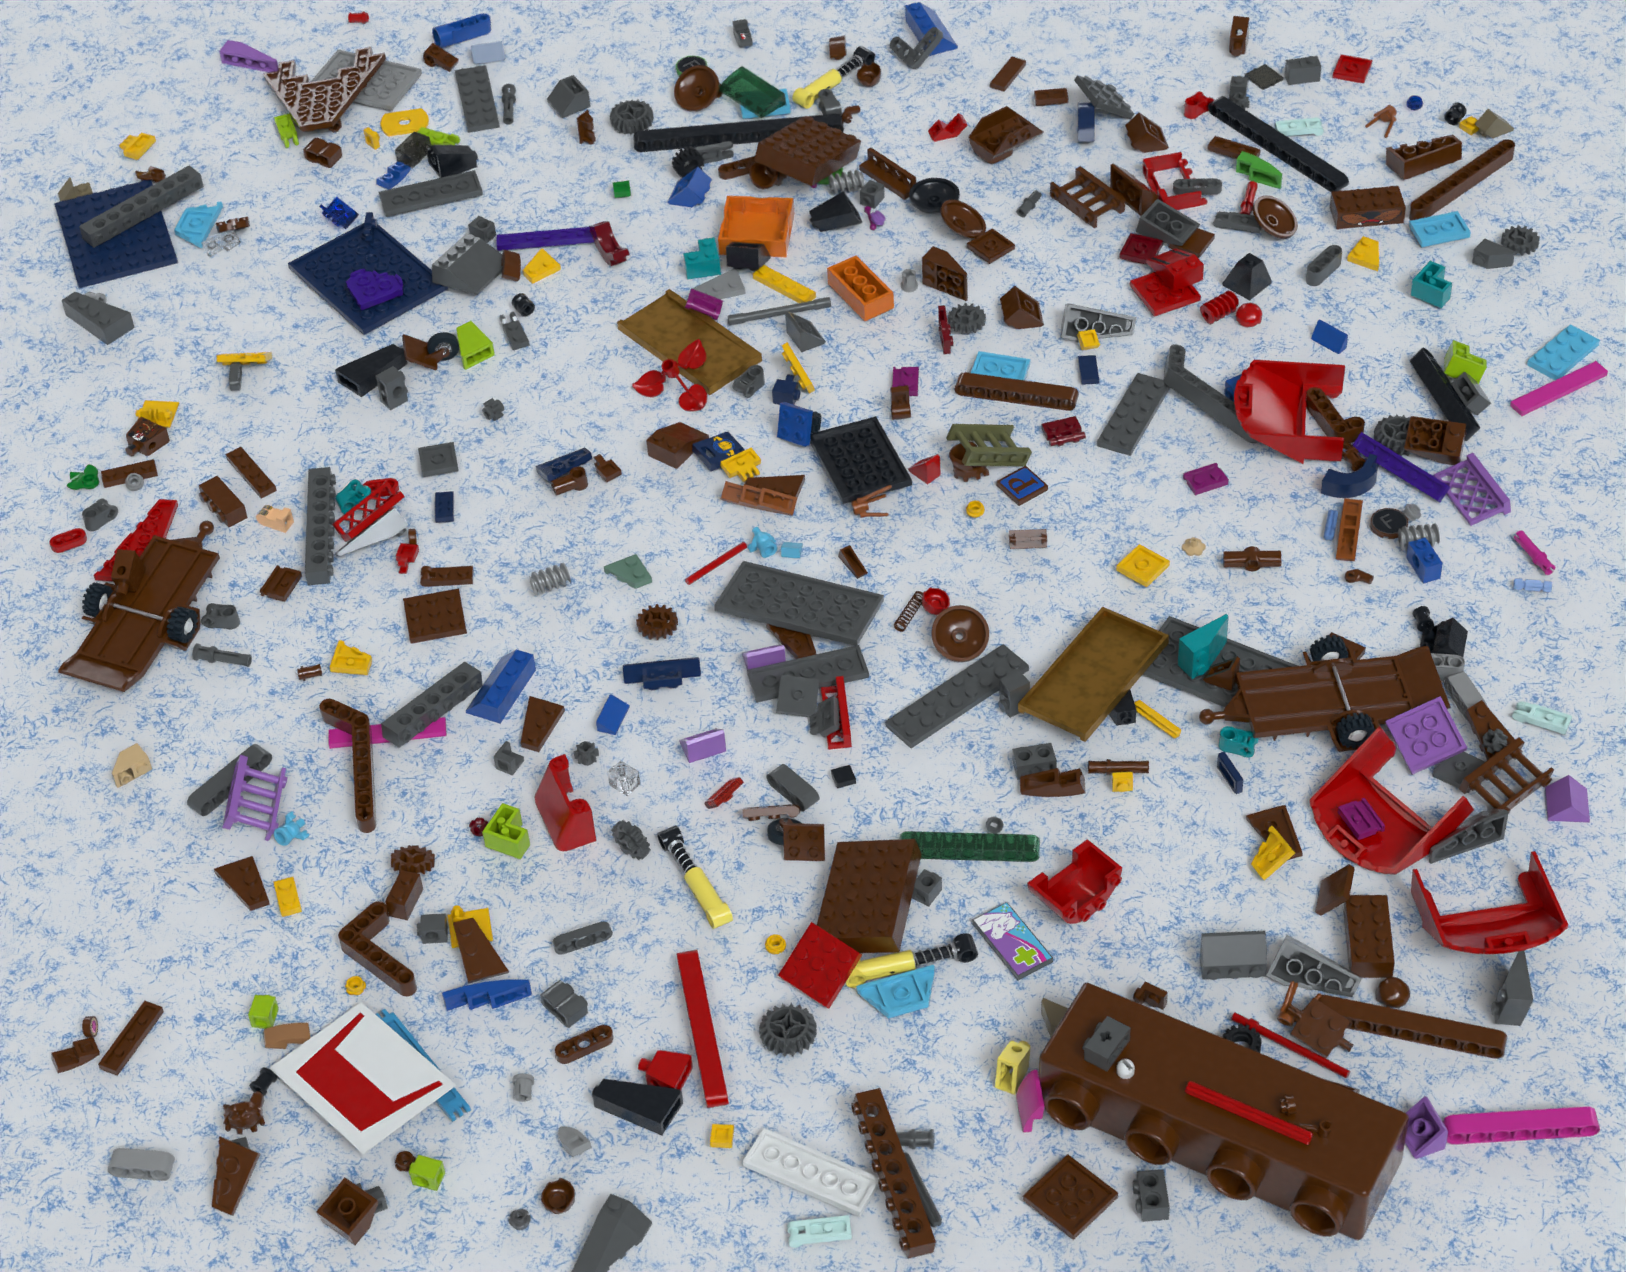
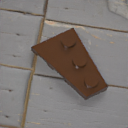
(788, 485)
(539, 722)
(245, 882)
(477, 953)

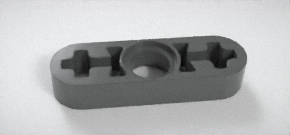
(1183, 186)
(594, 934)

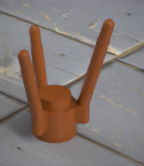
(1386, 115)
(860, 505)
(1284, 1017)

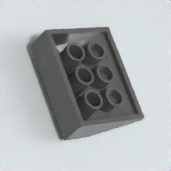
(468, 265)

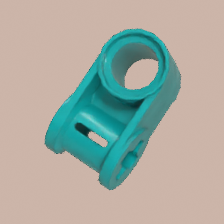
(352, 495)
(1236, 741)

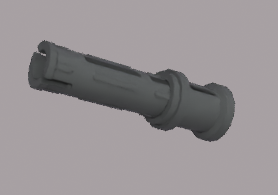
(508, 115)
(212, 654)
(916, 1138)

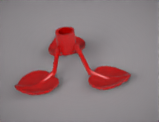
(652, 382)

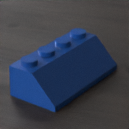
(921, 19)
(503, 686)

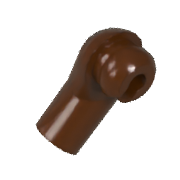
(848, 111)
(1357, 575)

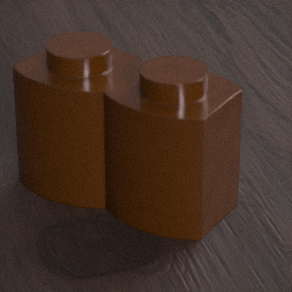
(322, 152)

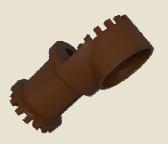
(1352, 456)

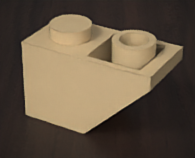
(130, 765)

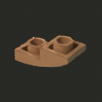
(281, 1035)

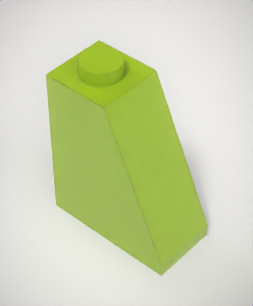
(473, 345)

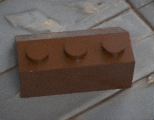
(1136, 193)

